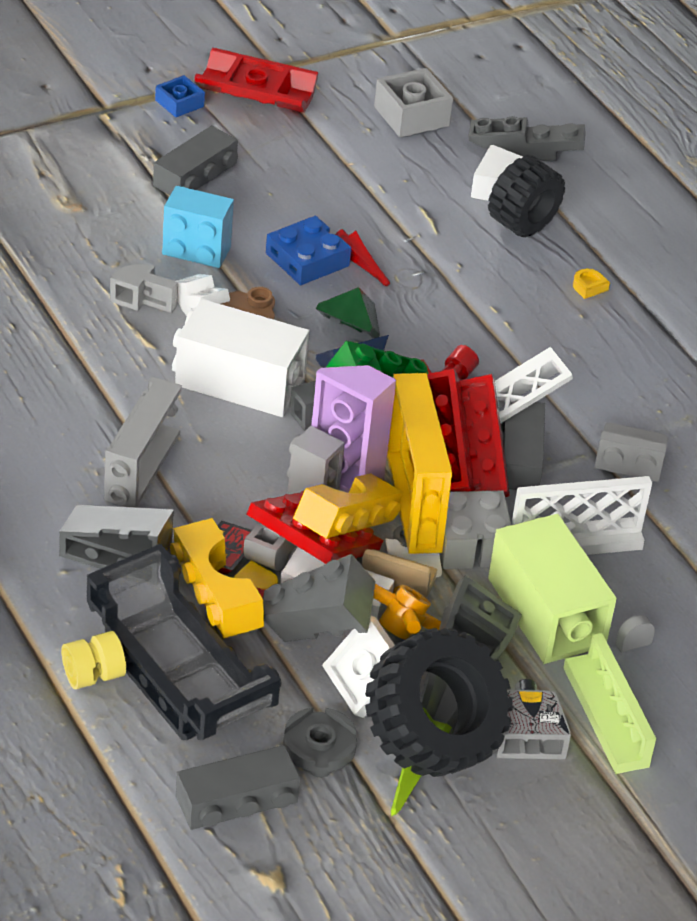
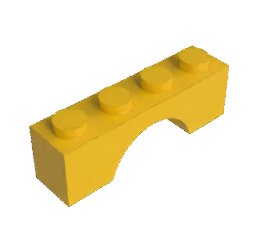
(338, 512)
(229, 602)

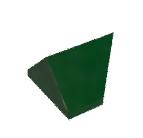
(354, 310)

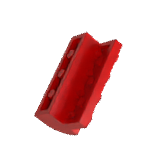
(470, 431)

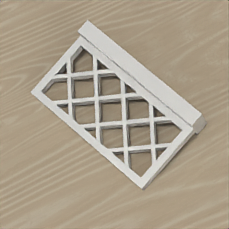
(595, 536)

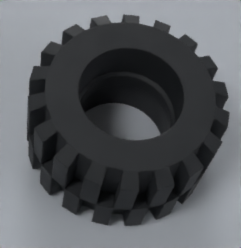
(526, 196)

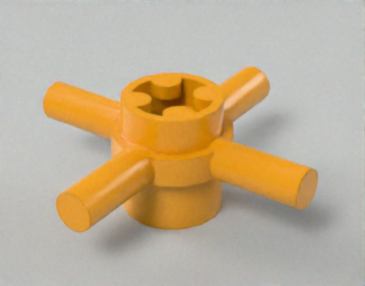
(404, 611)

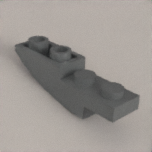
(536, 141)

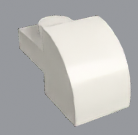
(198, 287)

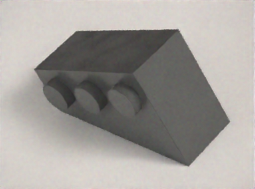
(111, 533)
(321, 601)

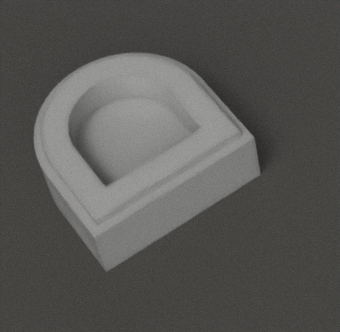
(635, 633)

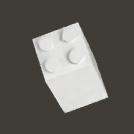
(240, 357)

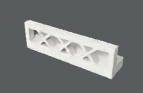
(527, 377)

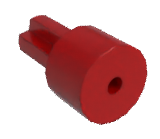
(463, 360)

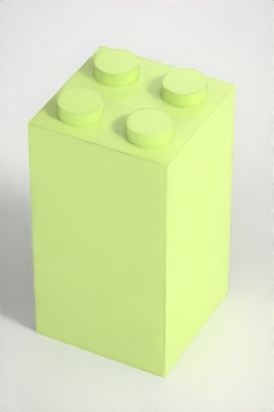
(553, 585)

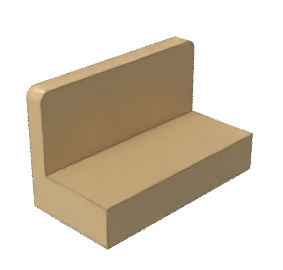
(403, 571)

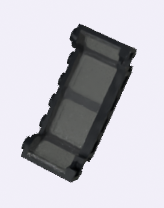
(173, 650)

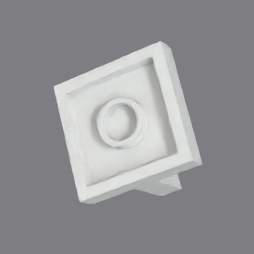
(353, 661)

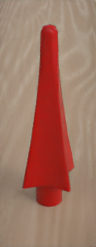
(362, 257)

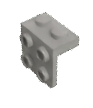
(631, 451)

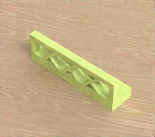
(611, 707)

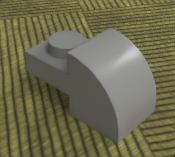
(139, 285)
(267, 547)

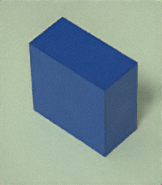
(179, 96)

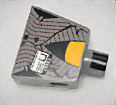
(536, 725)

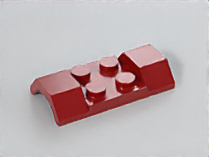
(258, 80)

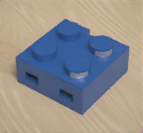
(309, 249)

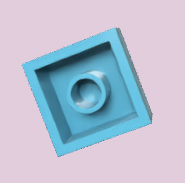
(197, 226)

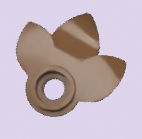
(256, 301)

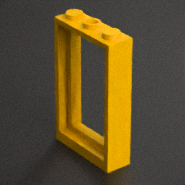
(419, 464)

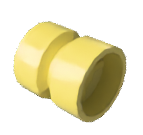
(89, 661)

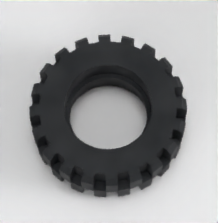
(477, 690)

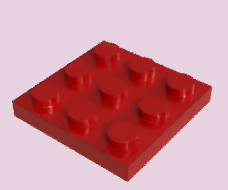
(278, 516)

